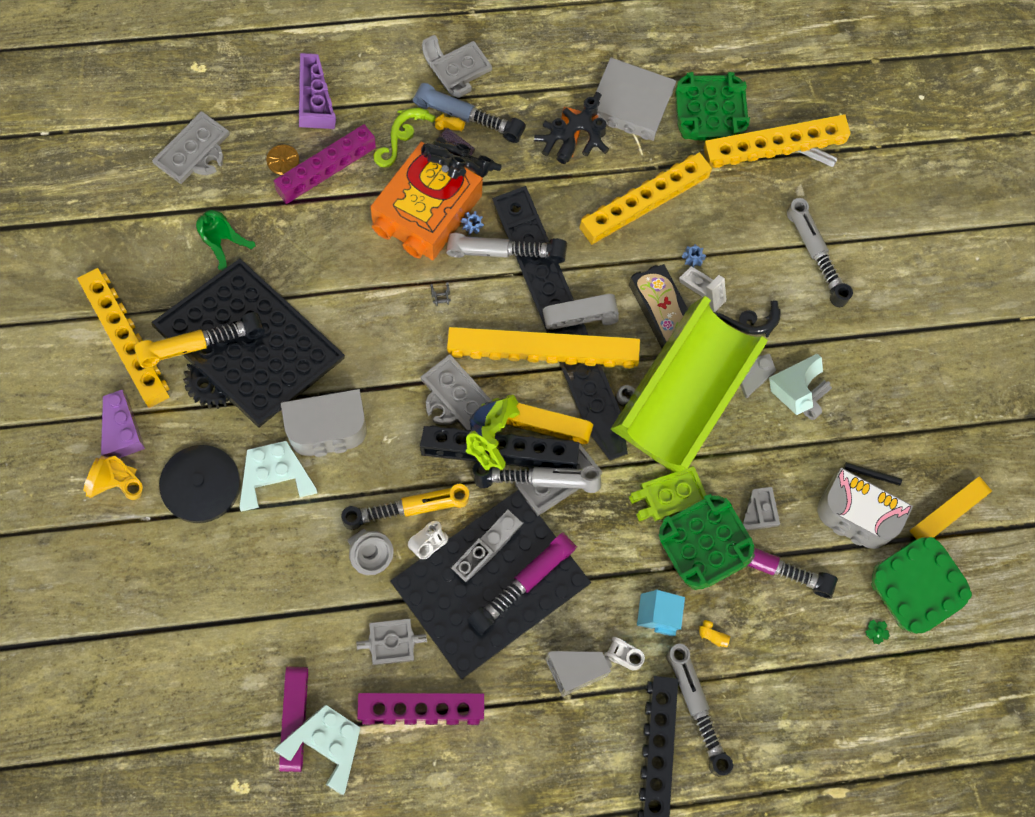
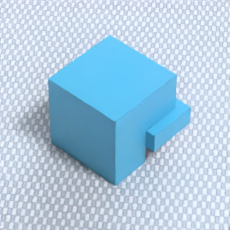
(661, 612)

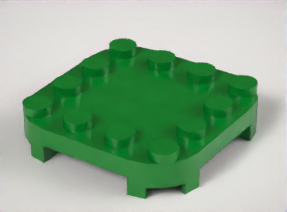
(711, 106)
(706, 542)
(921, 585)

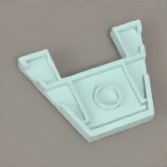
(269, 466)
(330, 736)

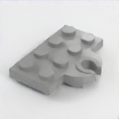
(193, 149)
(453, 393)
(544, 498)

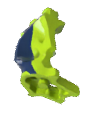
(484, 424)

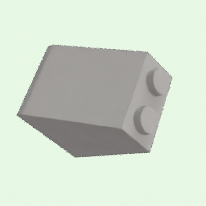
(577, 669)

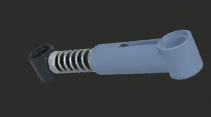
(428, 97)

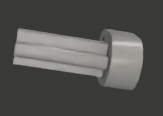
(817, 393)

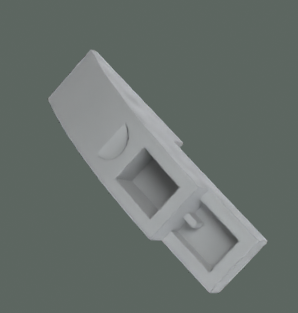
(487, 546)

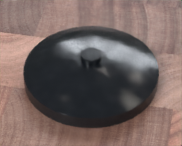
(199, 484)

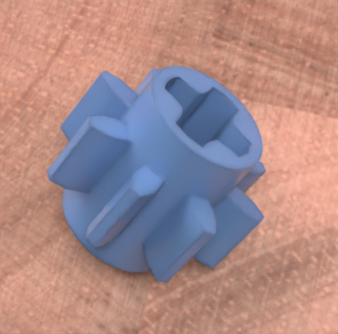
(476, 220)
(694, 256)

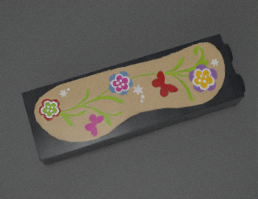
(658, 301)

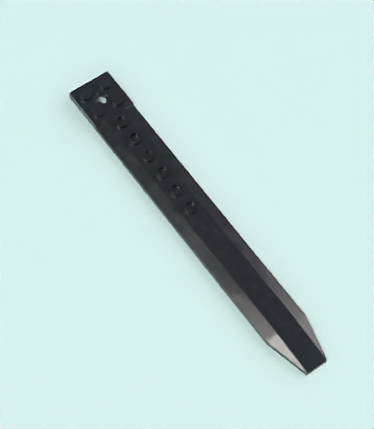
(547, 288)

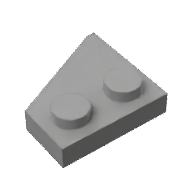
(758, 374)
(761, 510)

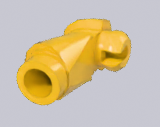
(452, 123)
(715, 637)

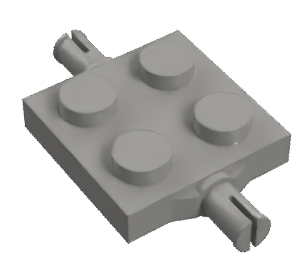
(391, 642)

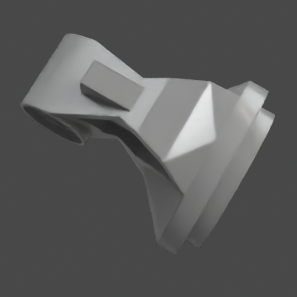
(370, 552)

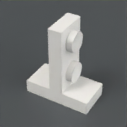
(705, 286)

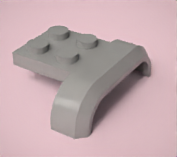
(457, 67)

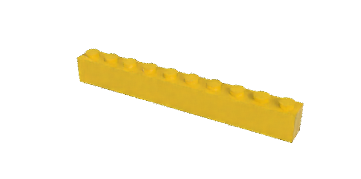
(543, 347)

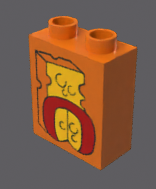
(424, 205)

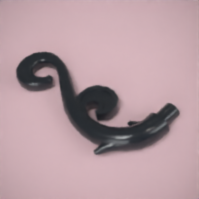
(748, 315)

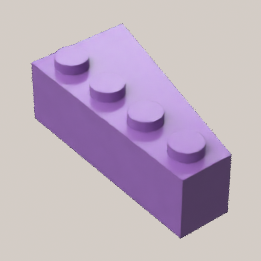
(314, 100)

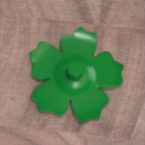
(877, 632)

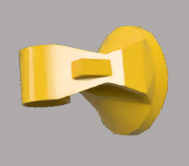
(111, 473)

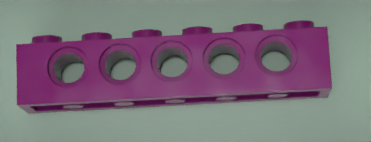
(325, 164)
(368, 701)

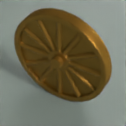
(282, 159)

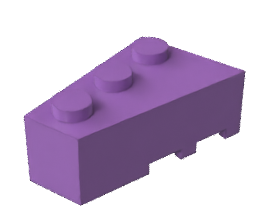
(119, 427)

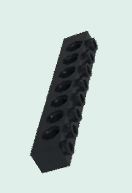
(527, 457)
(668, 688)

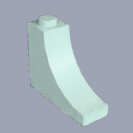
(792, 384)

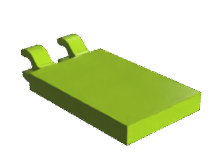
(669, 494)

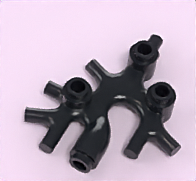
(582, 121)
(455, 158)

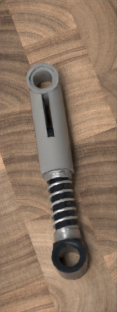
(461, 245)
(818, 250)
(587, 478)
(698, 707)

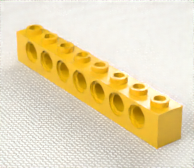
(836, 125)
(595, 232)
(91, 283)

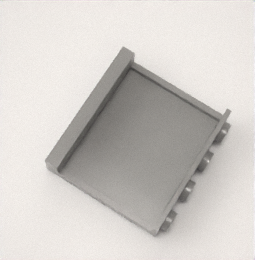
(633, 98)

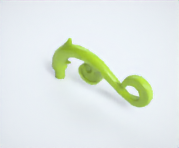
(407, 134)

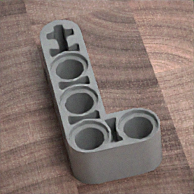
(582, 311)

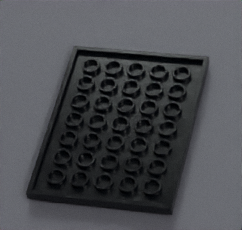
(248, 371)
(446, 601)

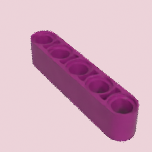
(294, 713)

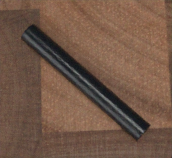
(872, 473)

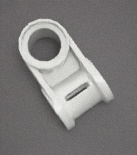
(428, 541)
(623, 653)

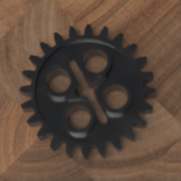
(194, 380)

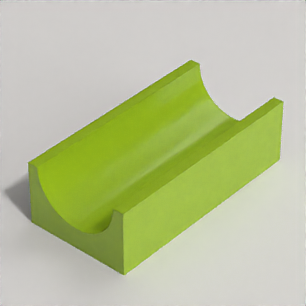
(687, 387)

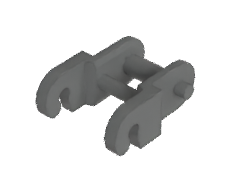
(434, 294)

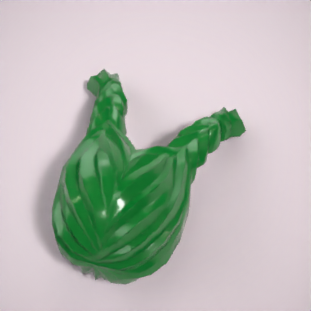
(212, 228)

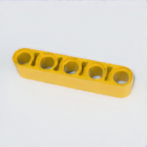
(552, 424)
(952, 509)

